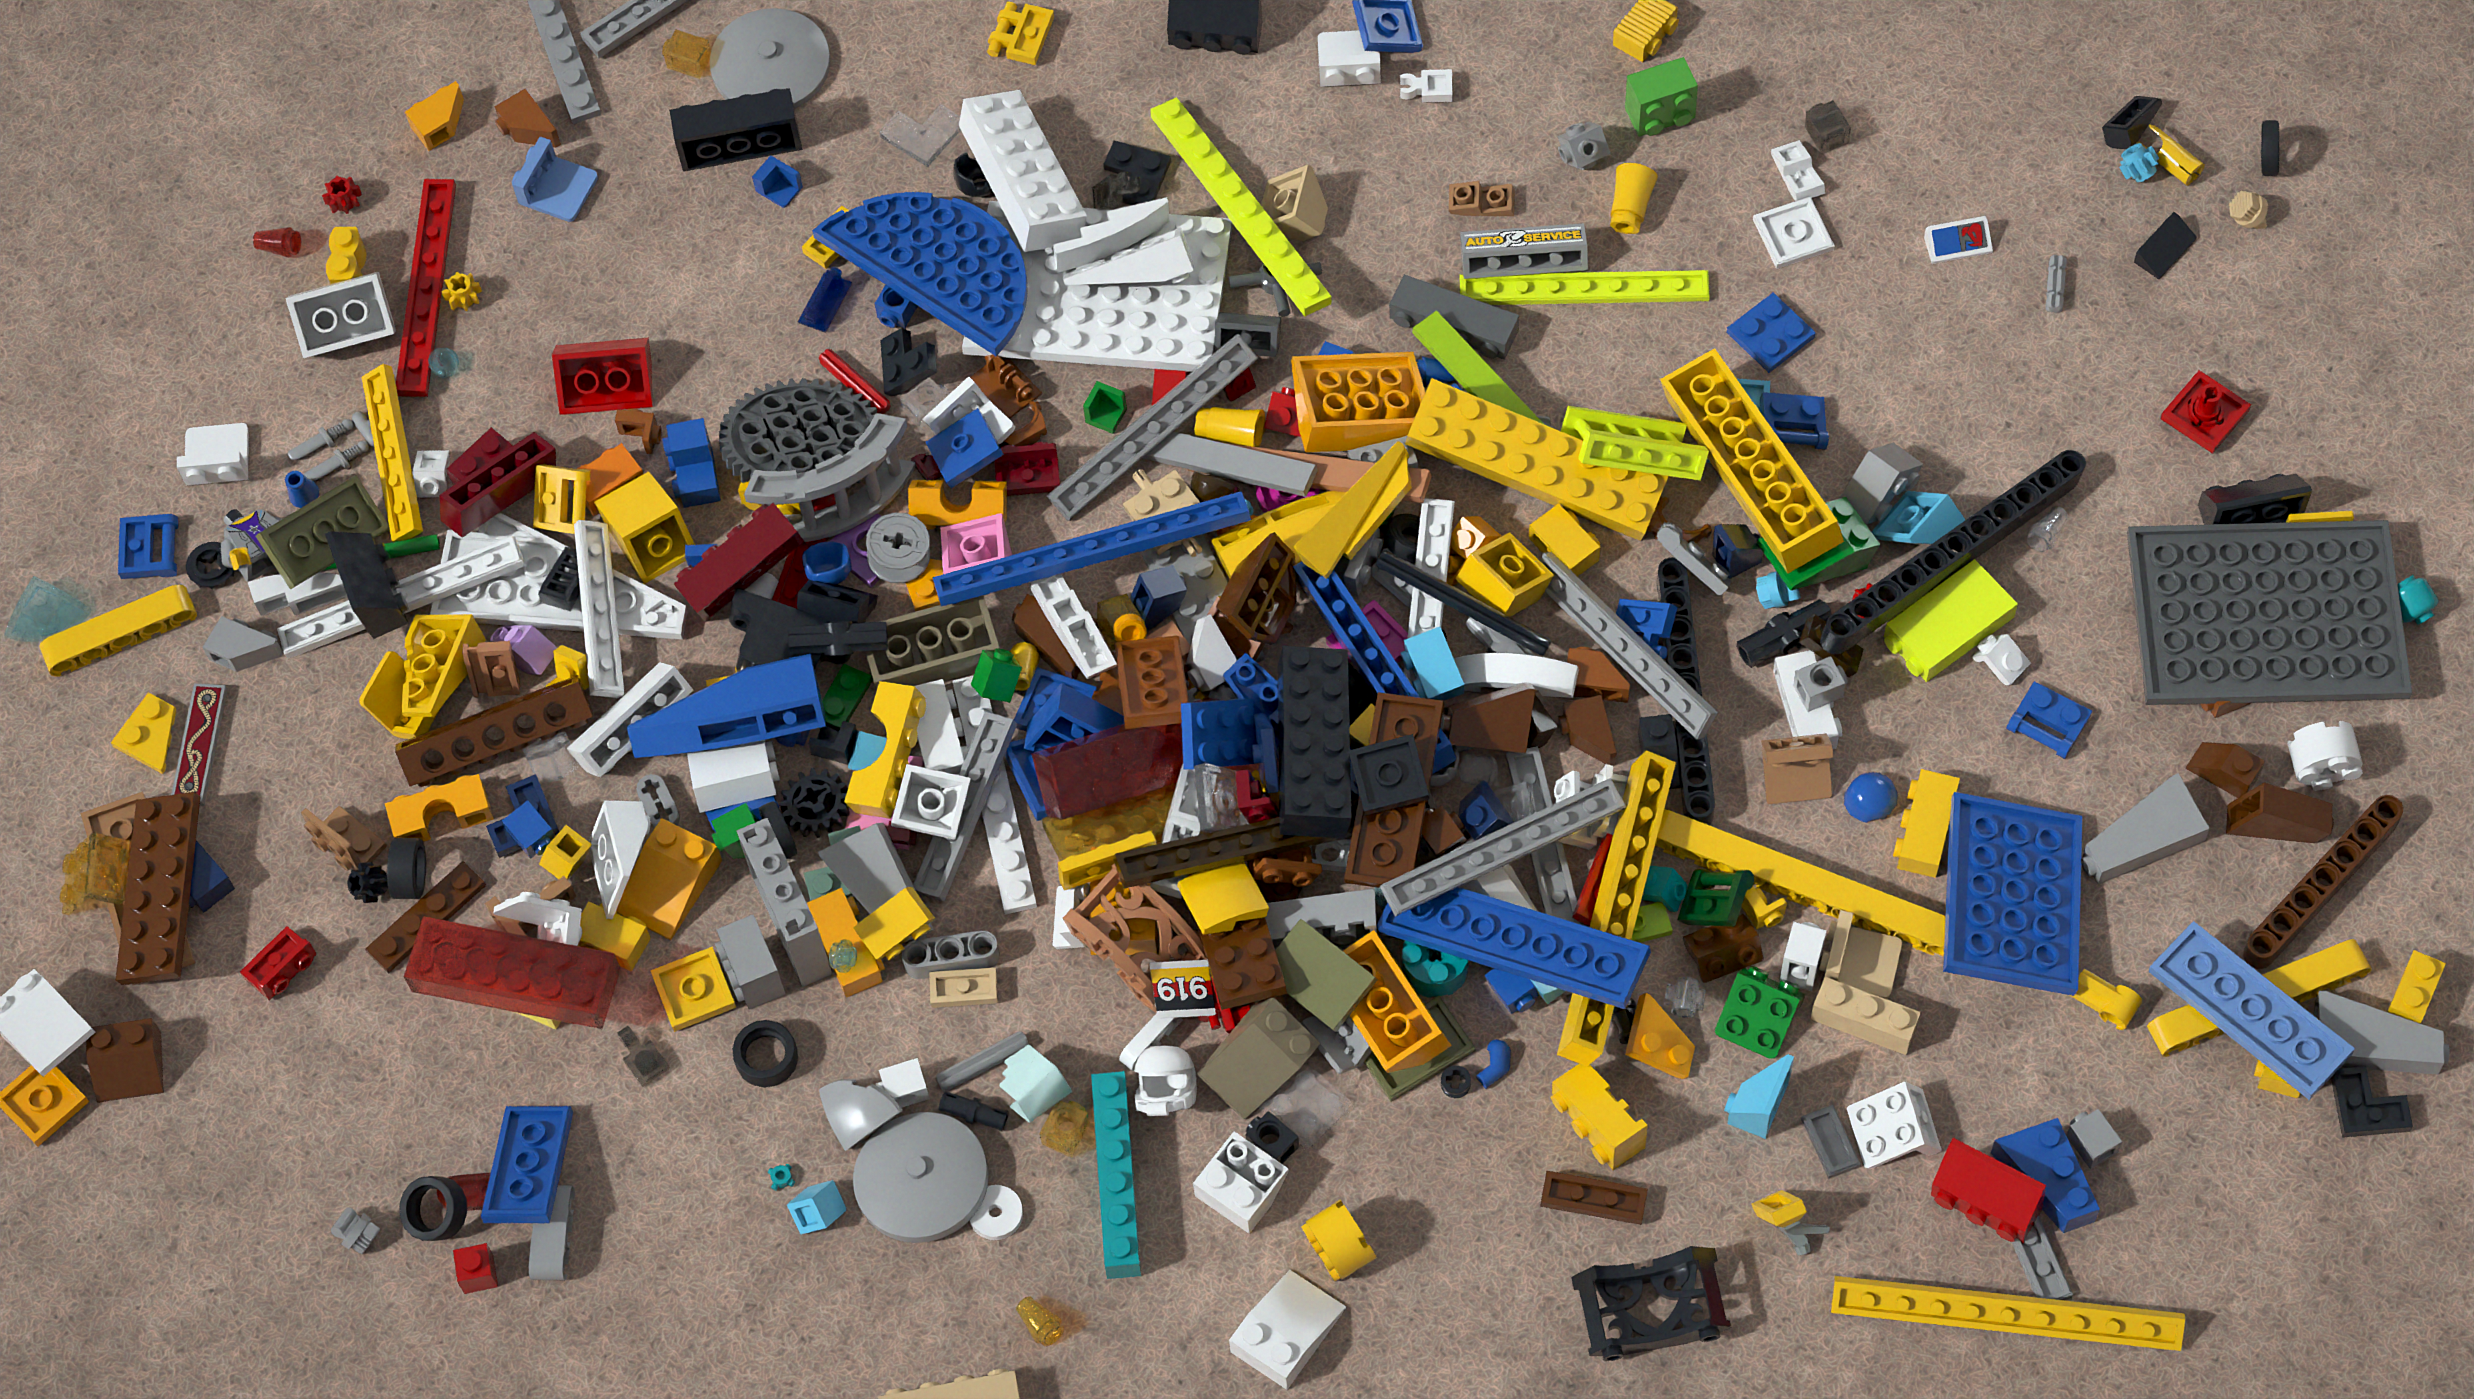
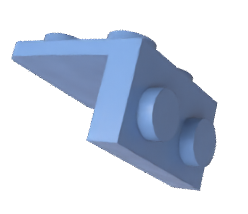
(552, 183)

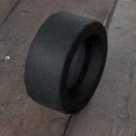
(406, 868)
(769, 1077)
(410, 1208)

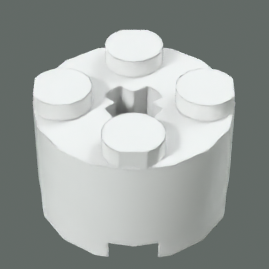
(2325, 755)

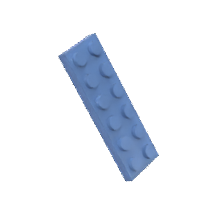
(2251, 1010)

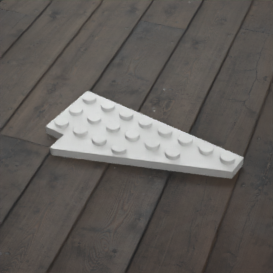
(515, 597)

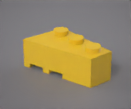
(1599, 1115)

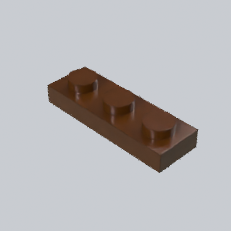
(1594, 1197)

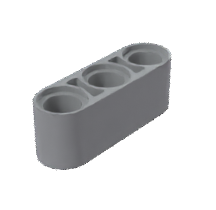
(935, 948)
(549, 1240)

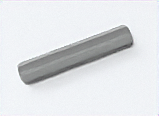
(981, 1061)

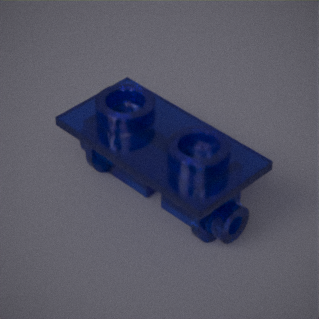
(825, 300)

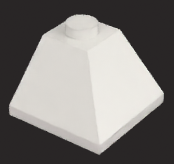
(930, 801)

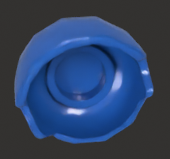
(827, 562)
(1870, 797)

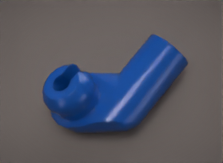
(1499, 1063)

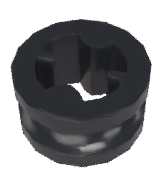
(1447, 1075)

